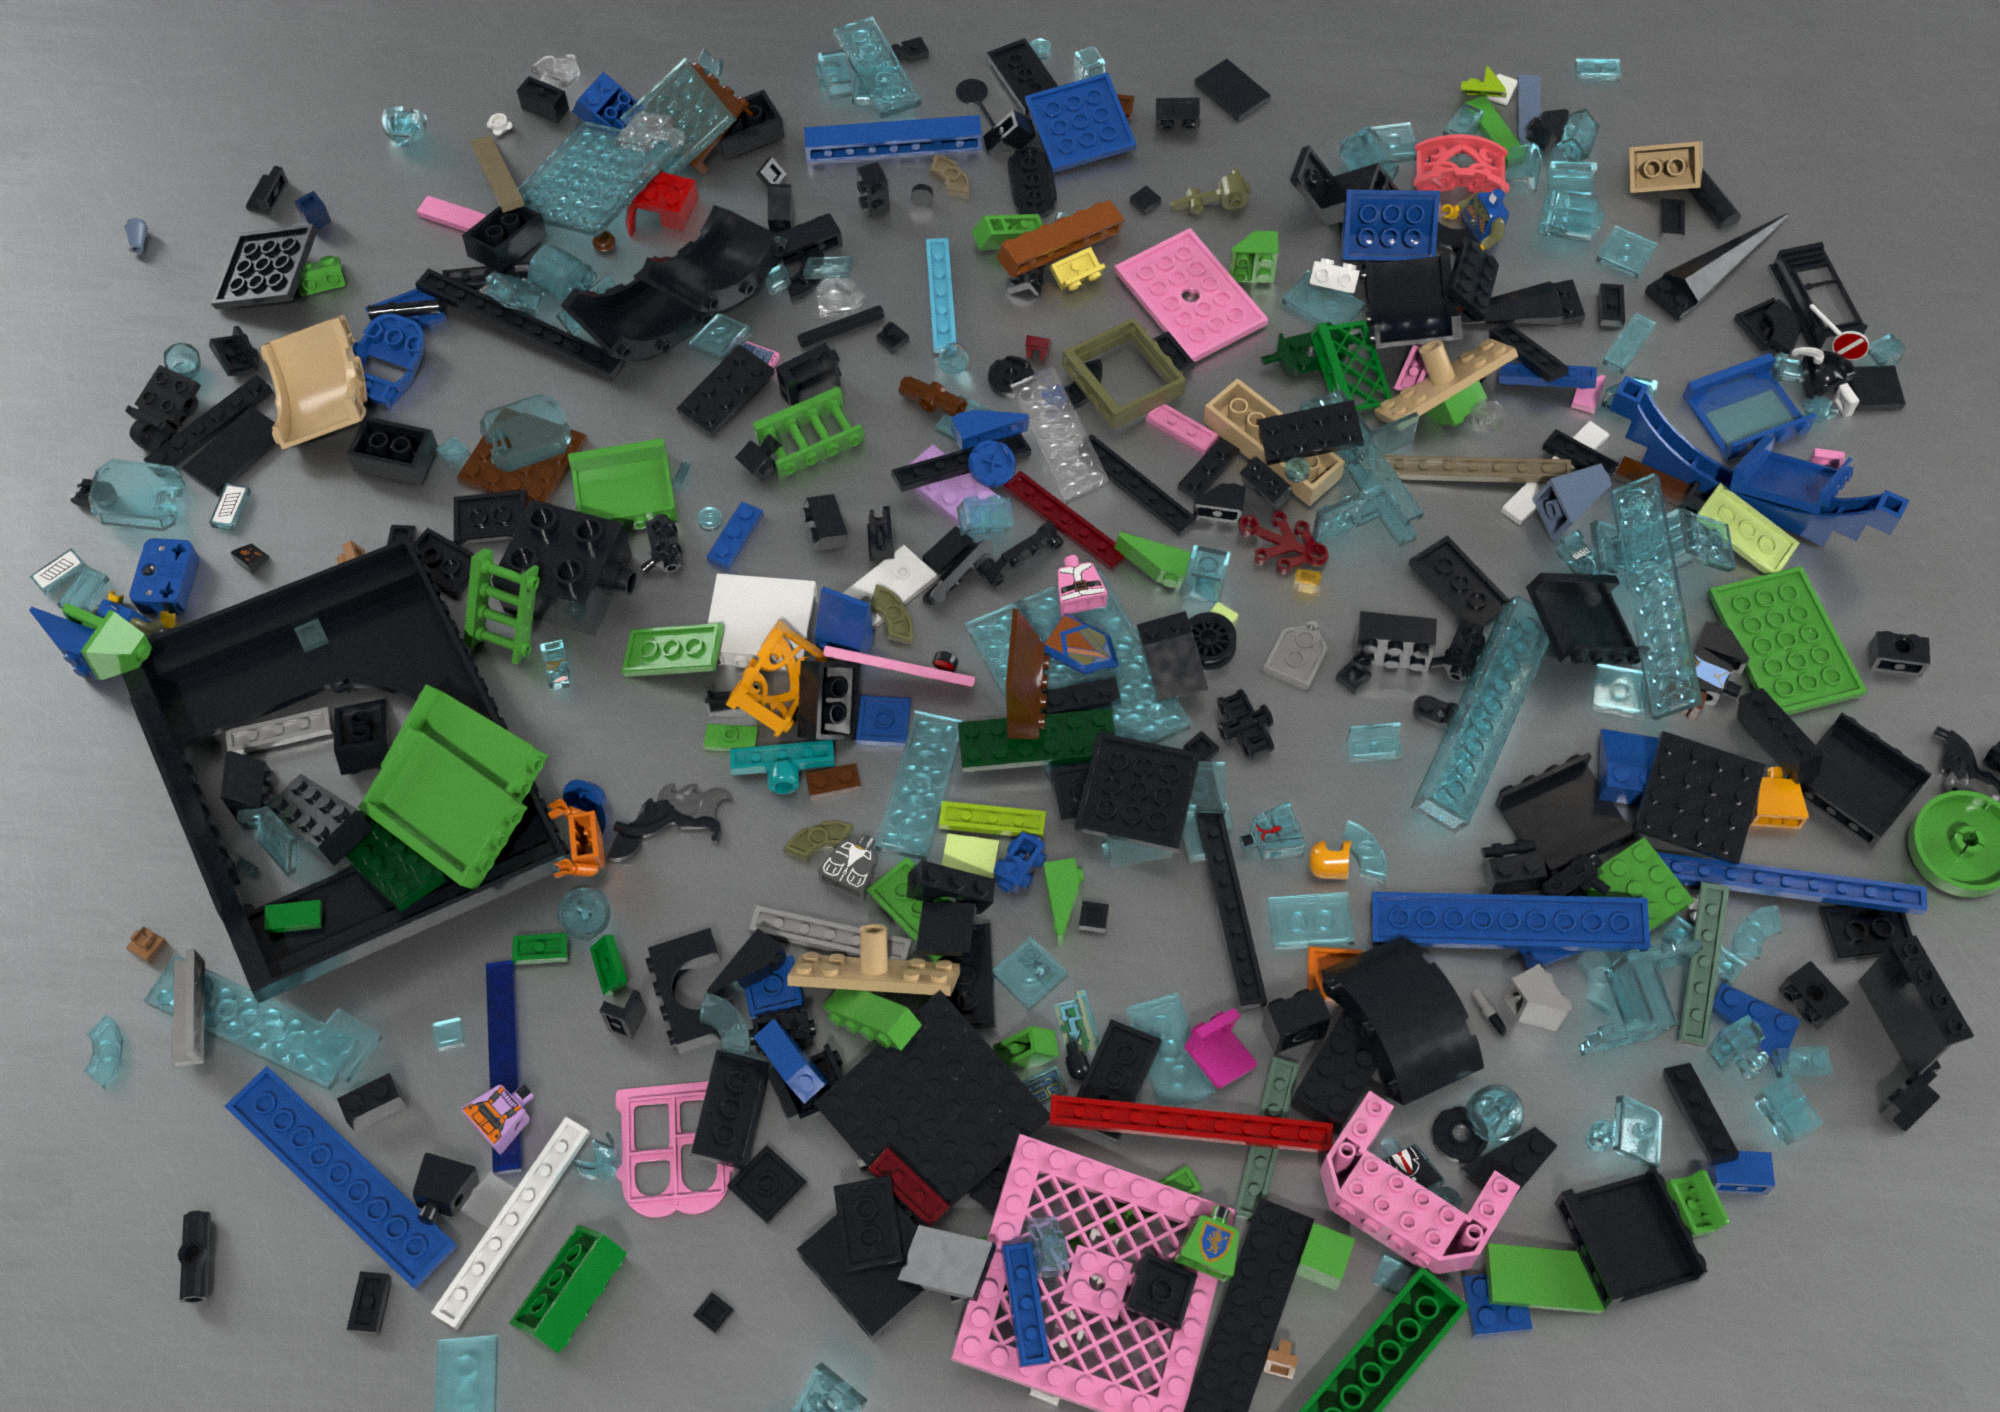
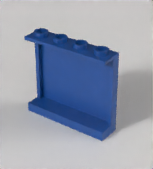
(1788, 479)

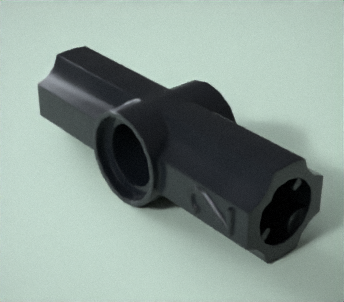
(195, 1274)

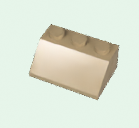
(1666, 166)

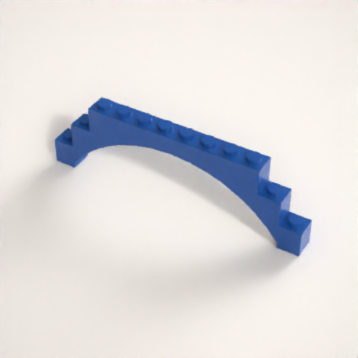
(1679, 458)

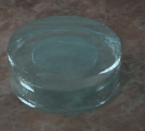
(1041, 47)
(1297, 469)
(709, 519)

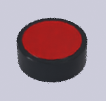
(945, 661)

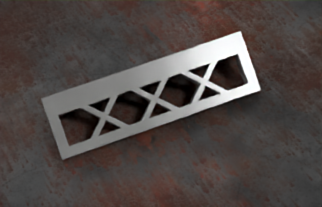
(188, 1010)

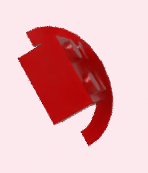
(667, 195)

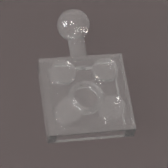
(647, 131)

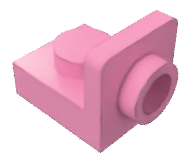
(1828, 458)

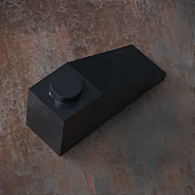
(750, 965)

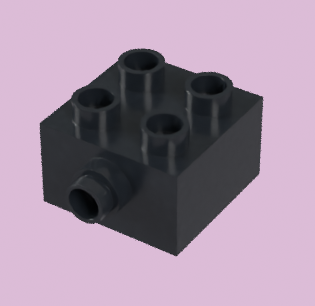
(578, 561)

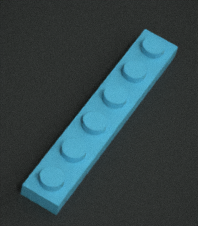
(940, 293)

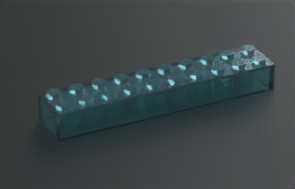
(1483, 717)

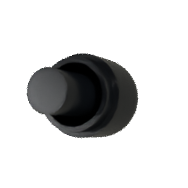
(1076, 1062)

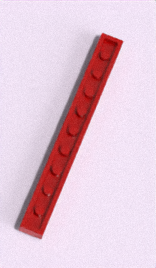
(1191, 1124)

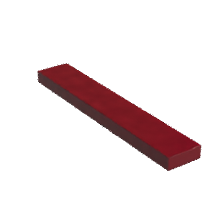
(1065, 520)

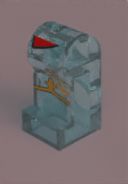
(556, 665)

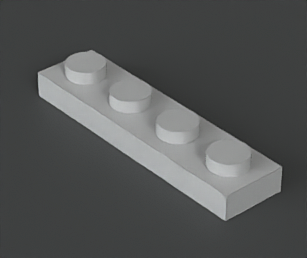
(279, 731)

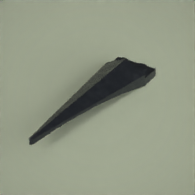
(1689, 284)
(1537, 304)

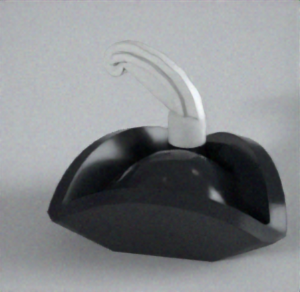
(1825, 370)

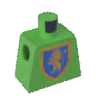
(1211, 1245)

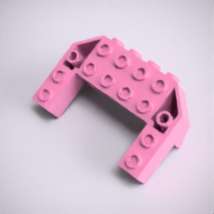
(1401, 1210)

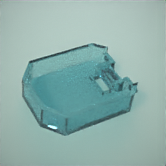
(533, 428)
(128, 493)

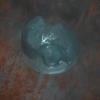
(182, 359)

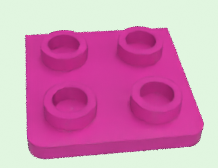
(1219, 1050)

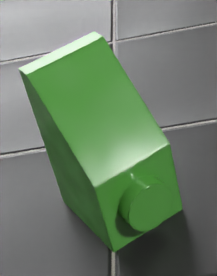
(1028, 1048)

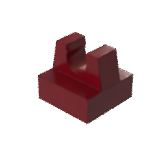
(1037, 344)

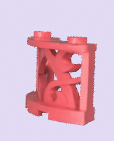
(1447, 175)

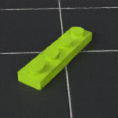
(991, 819)

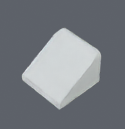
(1510, 85)

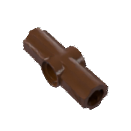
(932, 396)

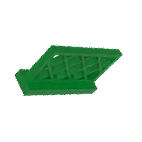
(1332, 366)

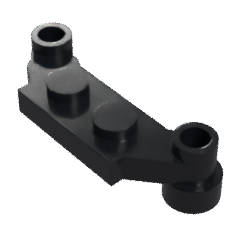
(1015, 557)

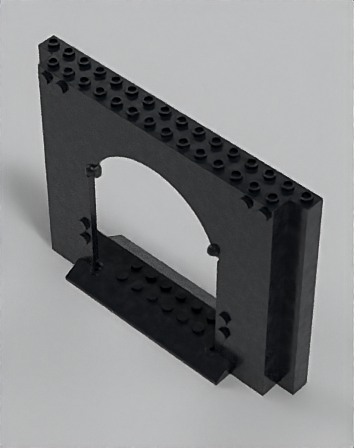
(246, 662)

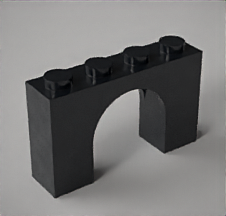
(670, 964)

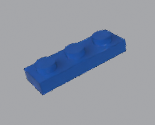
(734, 536)

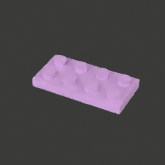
(950, 492)

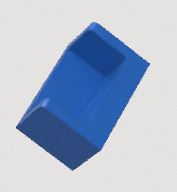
(1749, 1174)

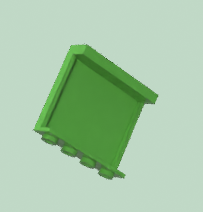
(624, 483)

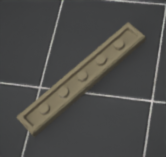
(497, 173)

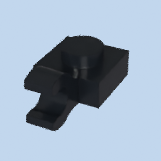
(911, 49)

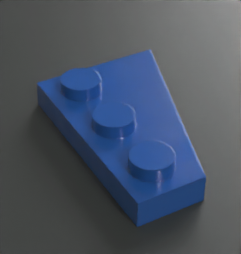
(1776, 1024)

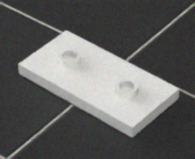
(903, 575)

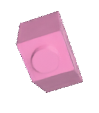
(1413, 370)

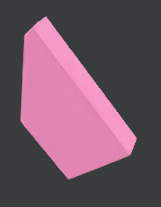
(1587, 399)

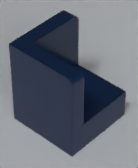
(312, 210)

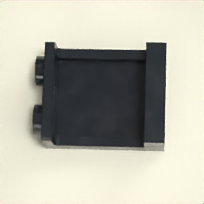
(808, 372)
(791, 1104)

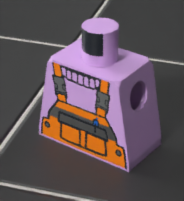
(499, 1115)

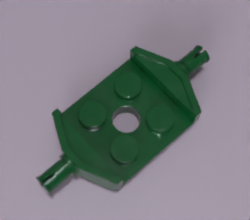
(1292, 355)

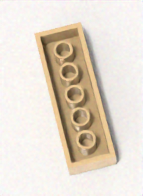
(1235, 418)

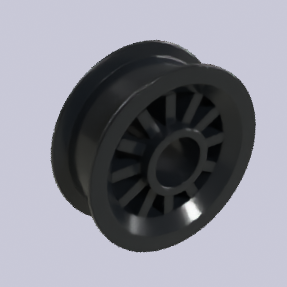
(1223, 637)

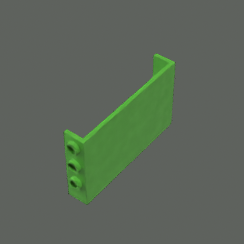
(475, 740)
(442, 808)

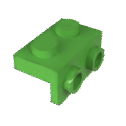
(321, 276)
(1698, 1203)

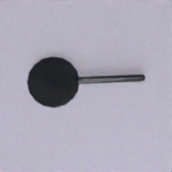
(974, 92)

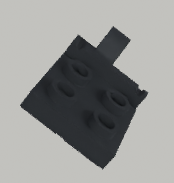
(161, 407)

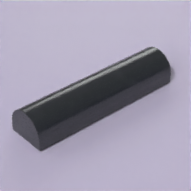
(1715, 202)

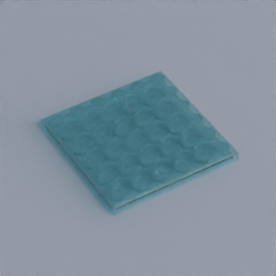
(591, 179)

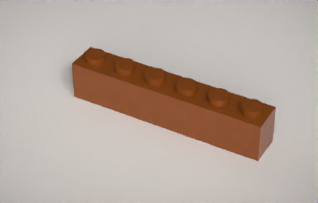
(1060, 238)

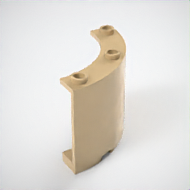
(315, 381)

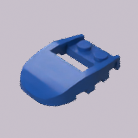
(395, 342)

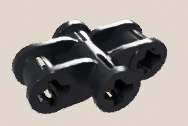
(1245, 724)

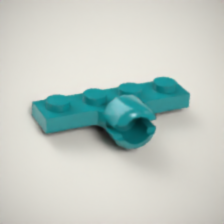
(782, 762)

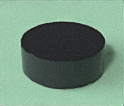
(922, 194)

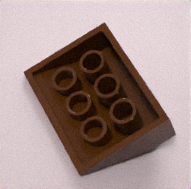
(1025, 680)

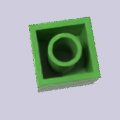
(1325, 1256)

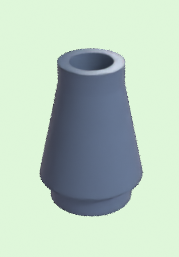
(136, 234)

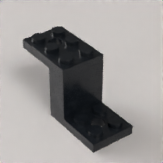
(1327, 192)

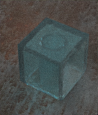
(1206, 574)

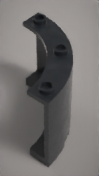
(720, 265)
(1410, 302)
(634, 319)
(1406, 1017)

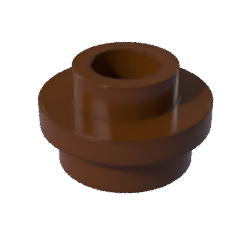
(604, 242)

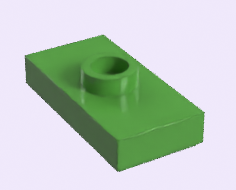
(727, 737)

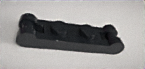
(950, 578)

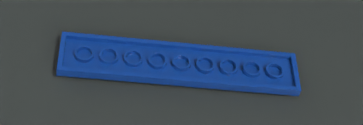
(1511, 921)
(341, 1177)

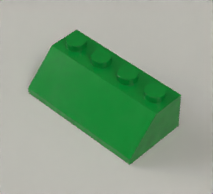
(568, 1288)

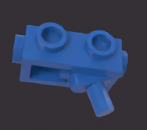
(1015, 871)

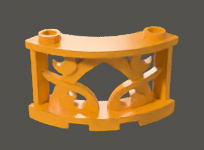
(747, 697)

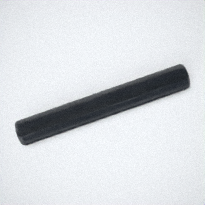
(840, 326)

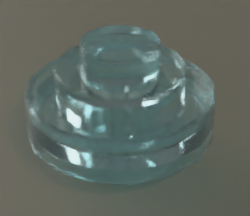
(1821, 407)

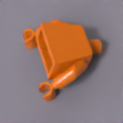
(585, 841)

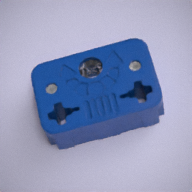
(164, 576)

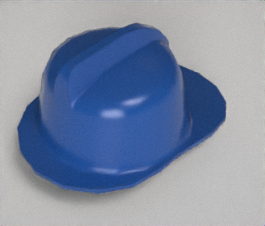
(588, 798)

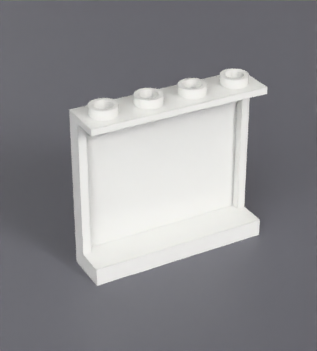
(751, 608)

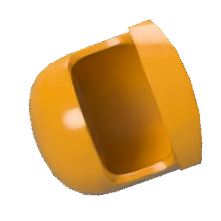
(1329, 864)

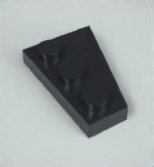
(1515, 1159)

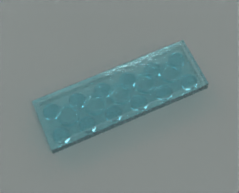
(877, 67)
(919, 786)

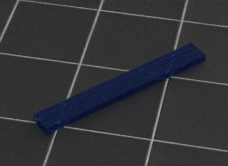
(503, 1050)

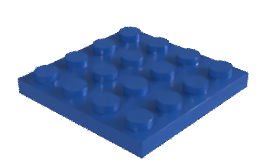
(1080, 122)

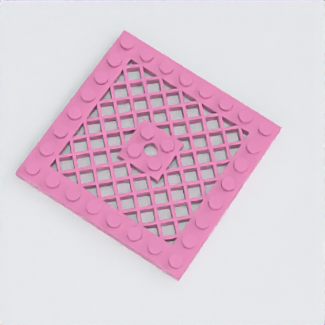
(1067, 1383)

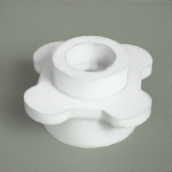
(499, 124)

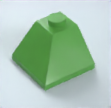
(115, 647)

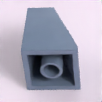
(1568, 497)

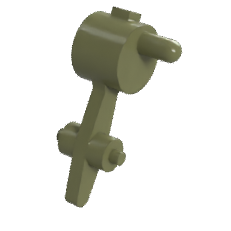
(1231, 192)

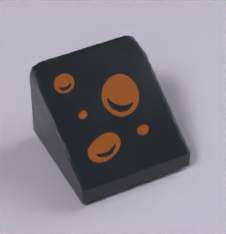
(249, 557)

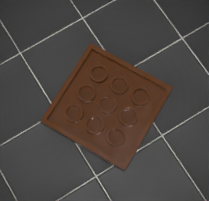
(538, 479)

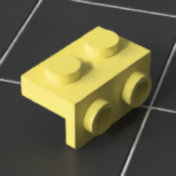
(1077, 269)

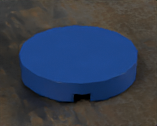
(991, 463)

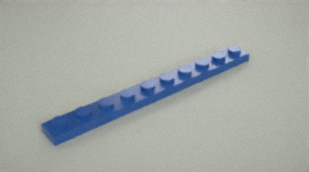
(1799, 884)

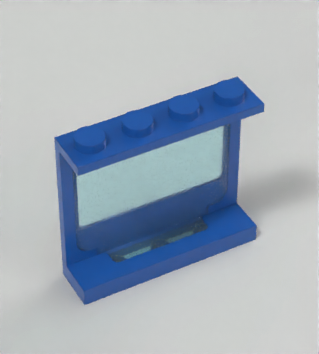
(1744, 406)

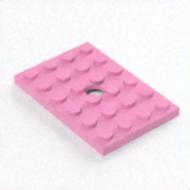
(1182, 265)

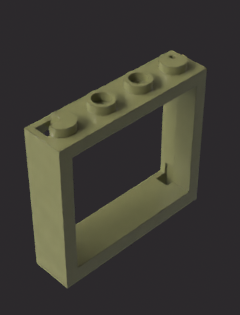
(1129, 330)

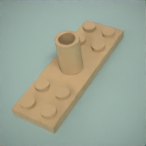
(1445, 377)
(874, 969)

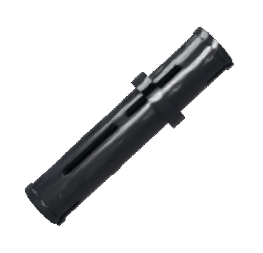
(405, 309)

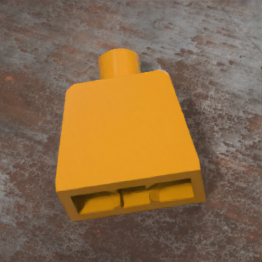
(1779, 802)

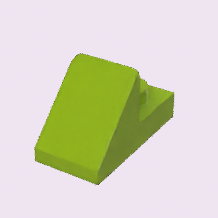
(1490, 87)

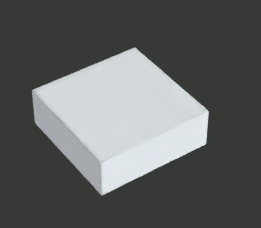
(1845, 400)

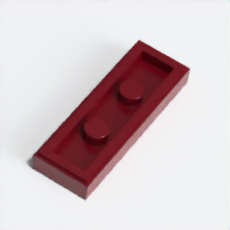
(910, 1187)

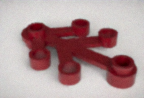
(1286, 543)

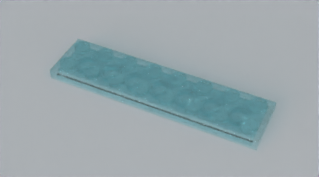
(259, 1028)

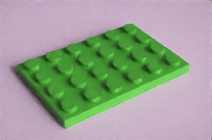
(1788, 640)

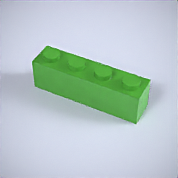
(872, 1017)

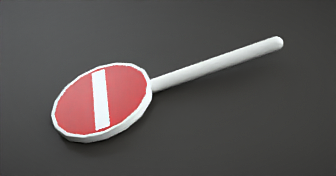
(1848, 344)

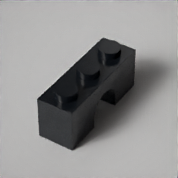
(932, 881)

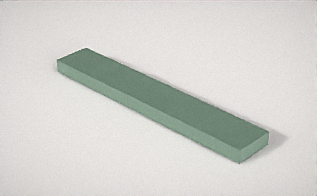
(1704, 965)
(1262, 1160)

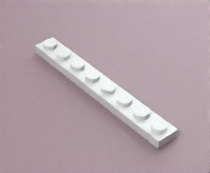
(510, 1223)

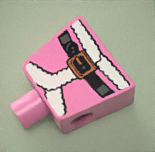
(1079, 587)

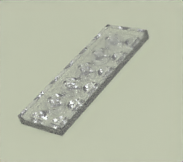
(1060, 435)

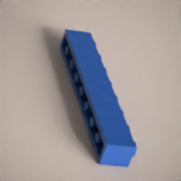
(893, 138)

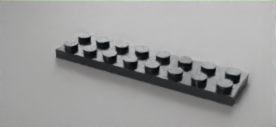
(1250, 1310)

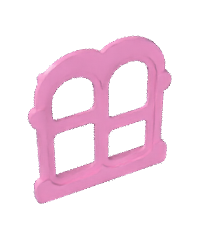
(677, 1195)

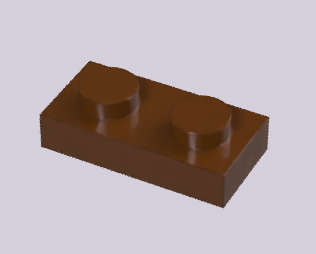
(833, 781)

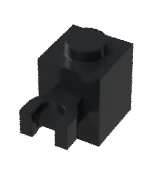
(758, 458)

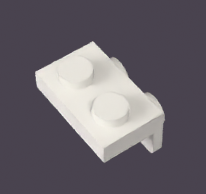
(1335, 277)

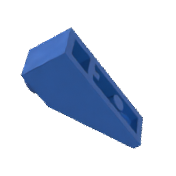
(980, 425)
(790, 1061)

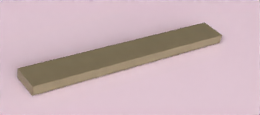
(1478, 468)

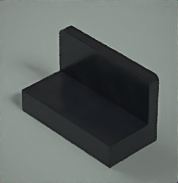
(268, 191)
(624, 1020)

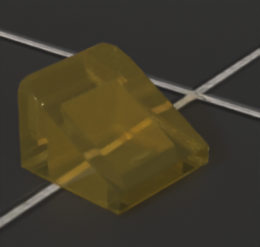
(1307, 581)

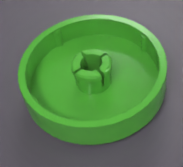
(1938, 843)

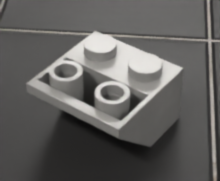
(1536, 999)

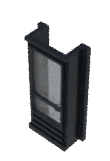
(1808, 278)

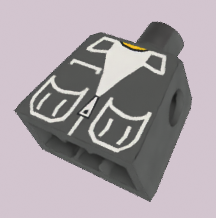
(850, 867)

